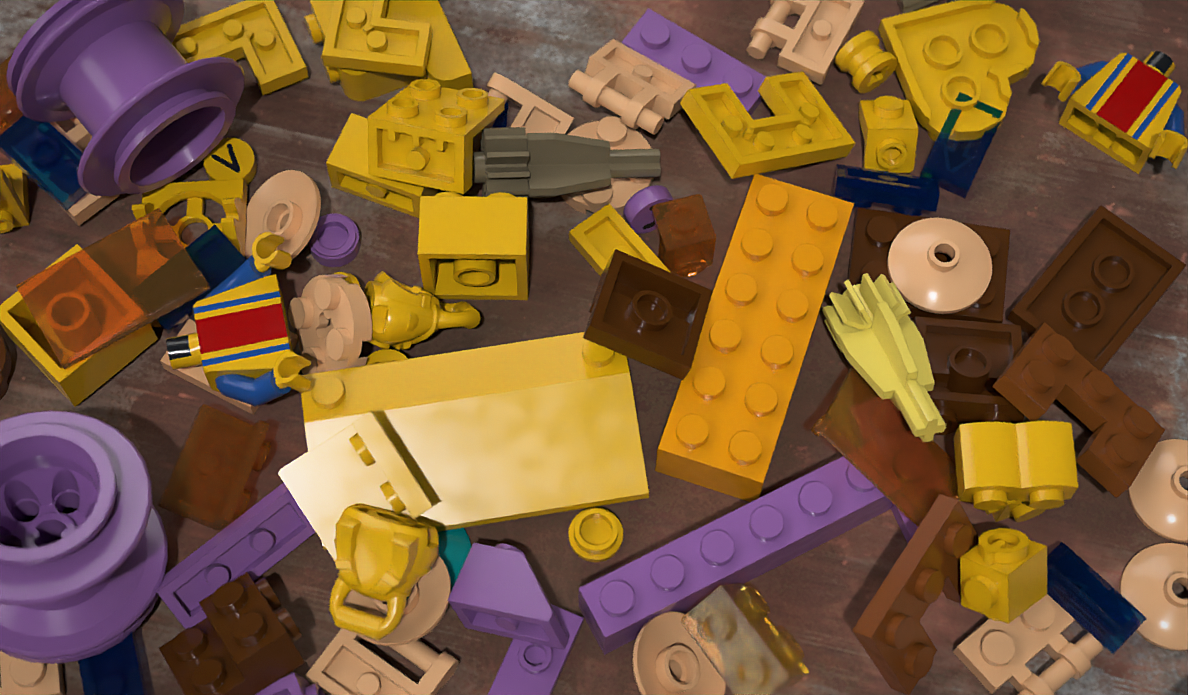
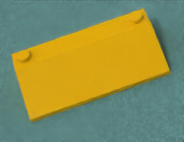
(498, 426)

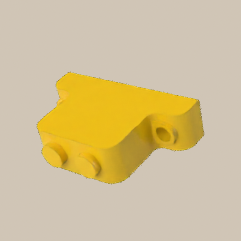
(445, 58)

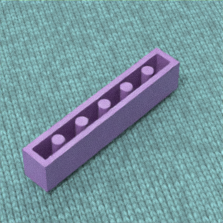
(730, 550)

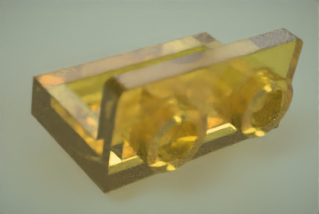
(744, 642)

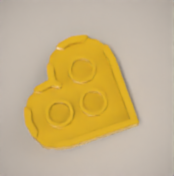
(962, 49)

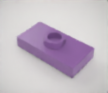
(536, 667)

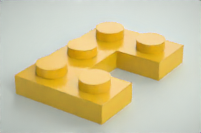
(249, 31)
(367, 41)
(797, 135)

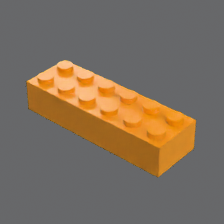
(754, 339)

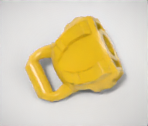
(411, 314)
(380, 559)

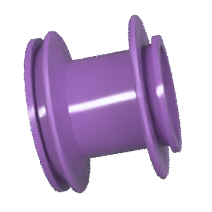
(127, 87)
(83, 575)

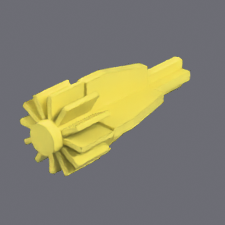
(886, 349)

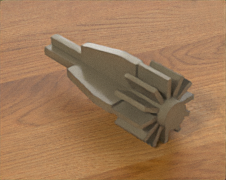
(553, 163)

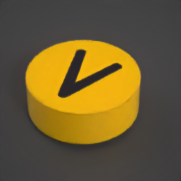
(231, 160)

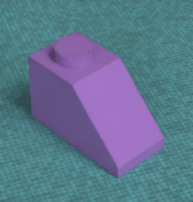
(504, 597)

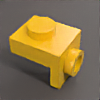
(888, 134)

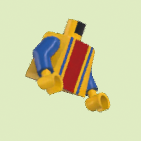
(1124, 107)
(245, 332)

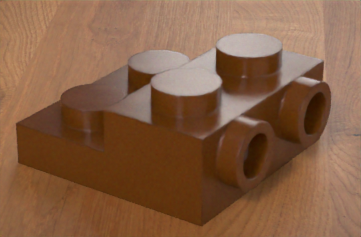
(648, 314)
(965, 365)
(237, 645)

